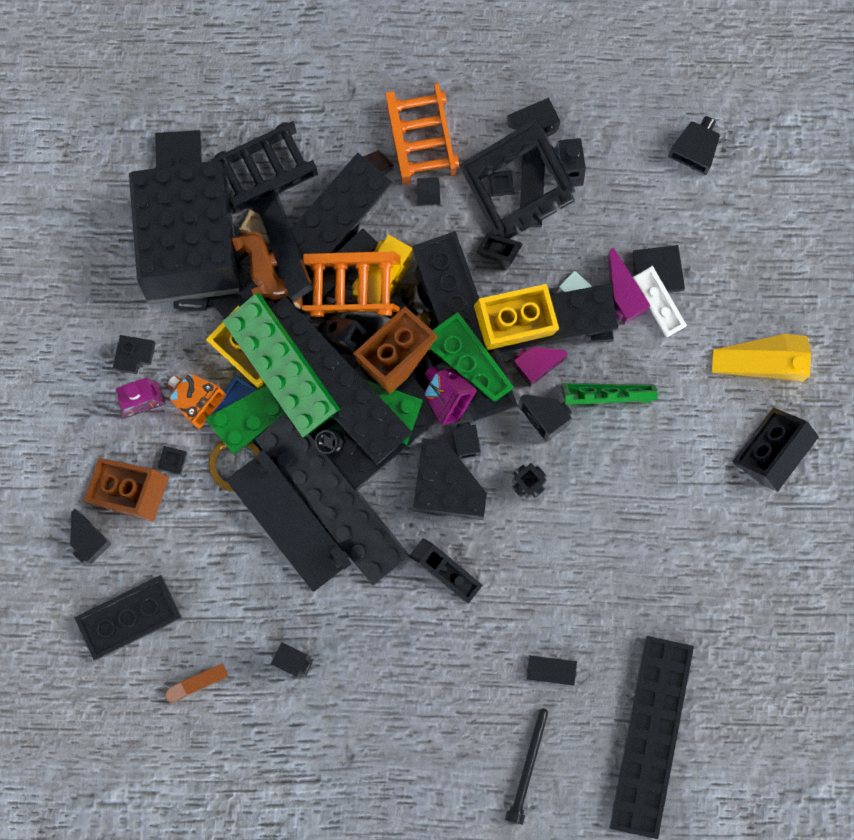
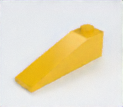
(771, 357)

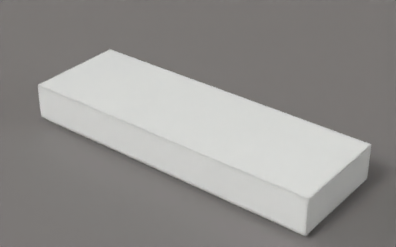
(660, 302)

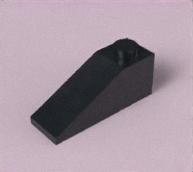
(445, 570)

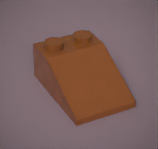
(395, 349)
(126, 489)

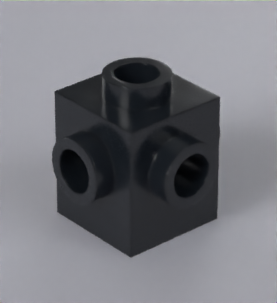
(530, 472)

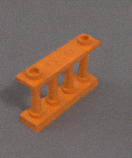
(403, 147)
(340, 262)

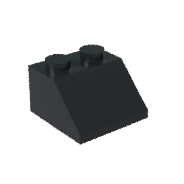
(546, 415)

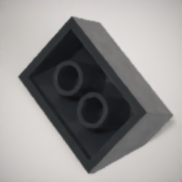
(776, 448)

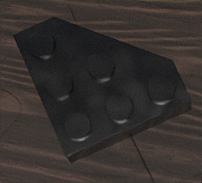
(446, 484)

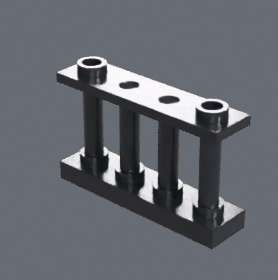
(283, 180)

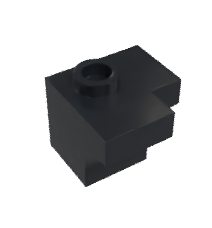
(133, 353)

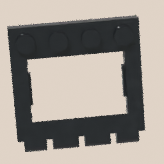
(501, 154)

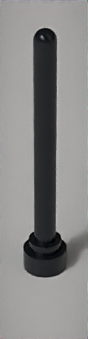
(516, 811)

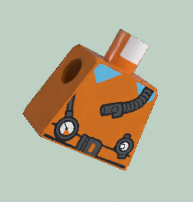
(195, 397)

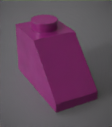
(537, 362)

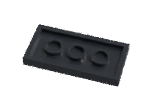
(128, 617)

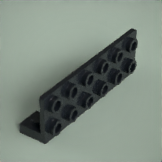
(288, 521)

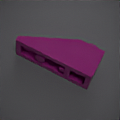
(626, 294)

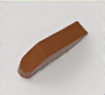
(196, 683)

